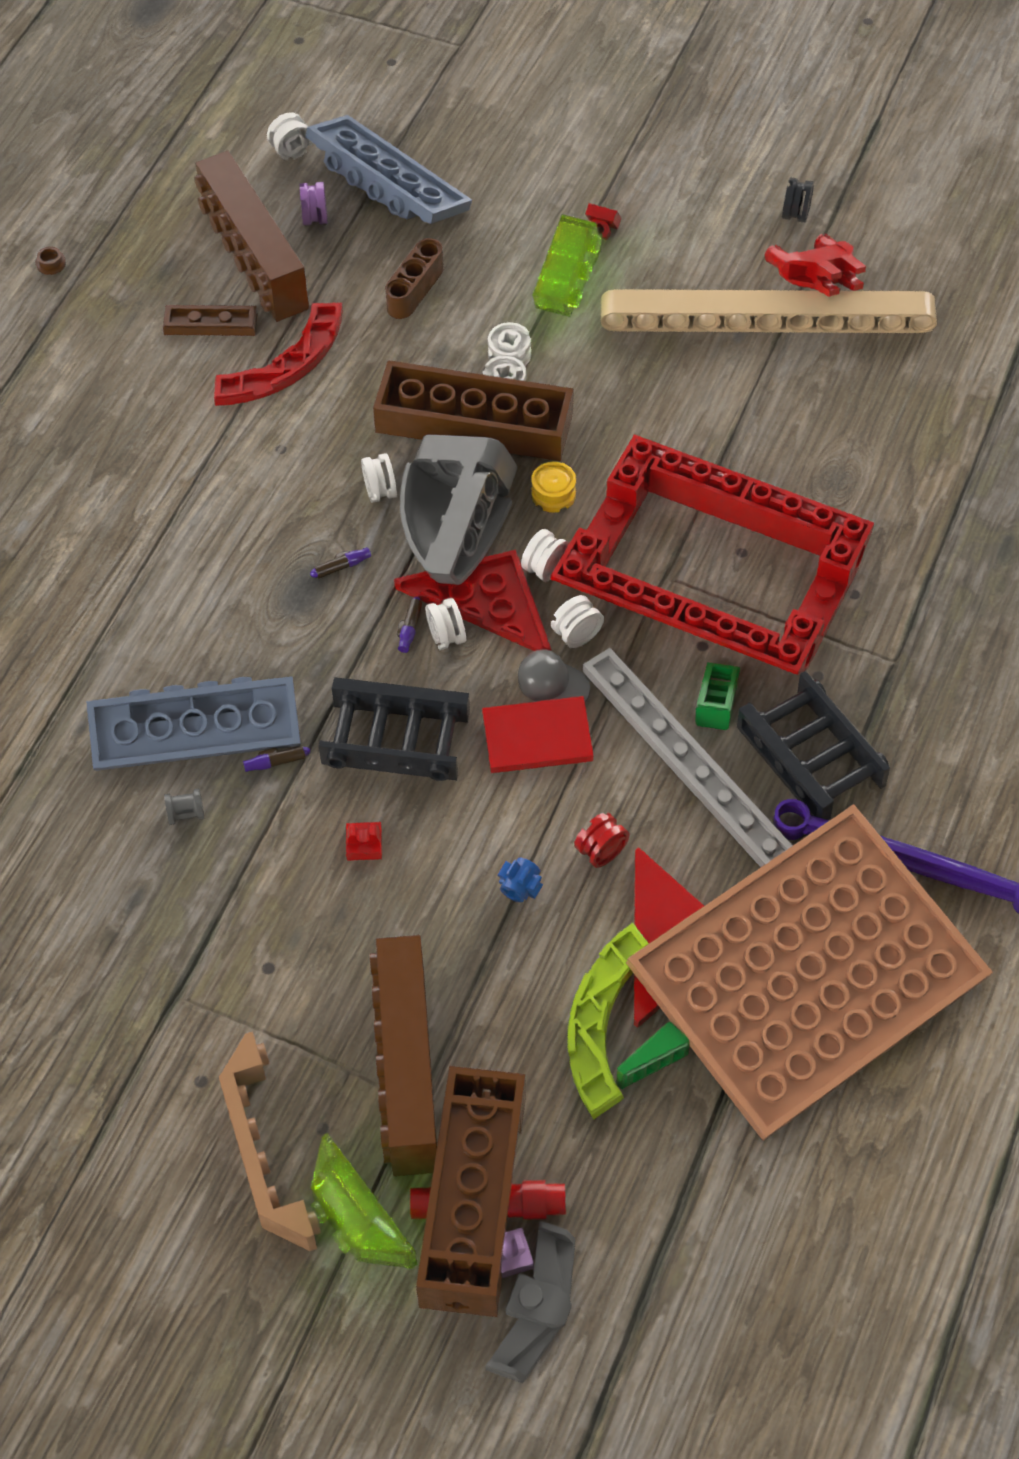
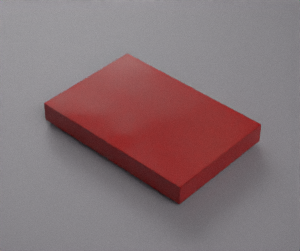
(537, 734)

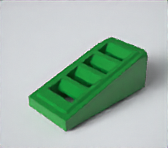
(717, 697)
(656, 1053)

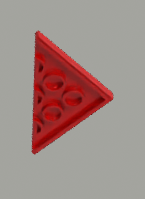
(491, 598)
(659, 906)

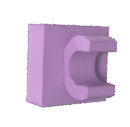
(516, 1254)

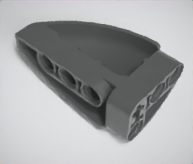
(455, 502)

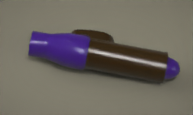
(340, 562)
(407, 627)
(274, 757)

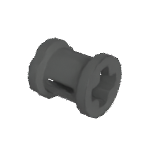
(184, 806)

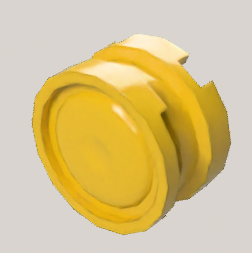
(553, 486)

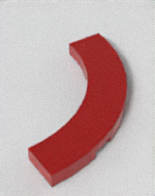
(287, 367)

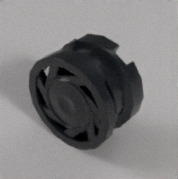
(794, 200)

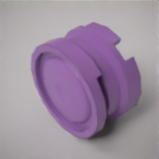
(313, 203)

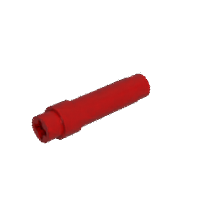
(528, 1200)

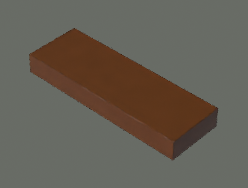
(210, 320)

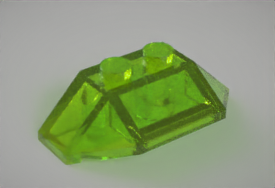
(355, 1212)

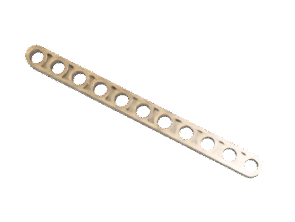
(768, 311)

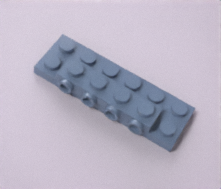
(385, 171)
(193, 722)

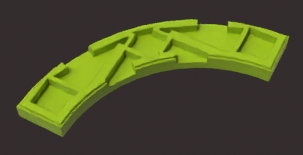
(590, 1021)

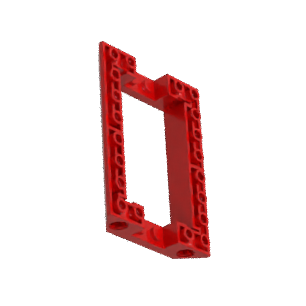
(741, 500)

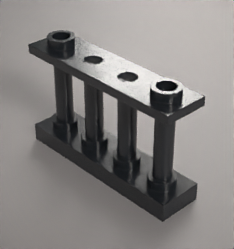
(399, 700)
(798, 774)

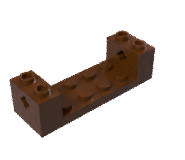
(471, 1192)

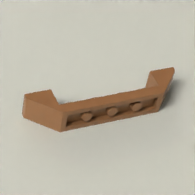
(288, 1221)

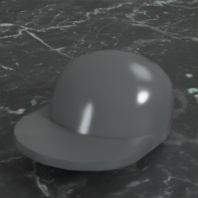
(546, 677)

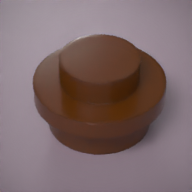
(50, 260)

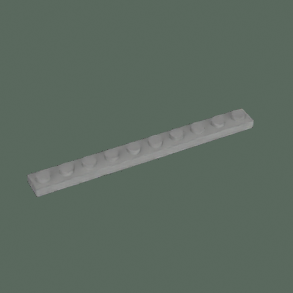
(686, 757)

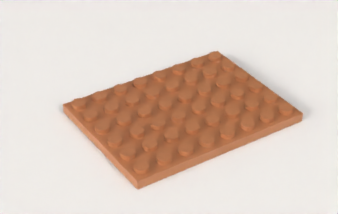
(808, 970)

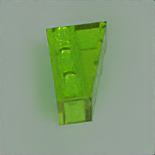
(567, 266)

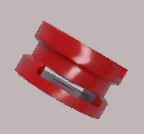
(602, 840)

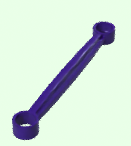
(914, 858)

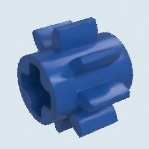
(520, 879)

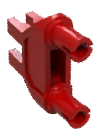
(821, 267)

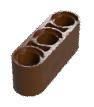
(414, 278)

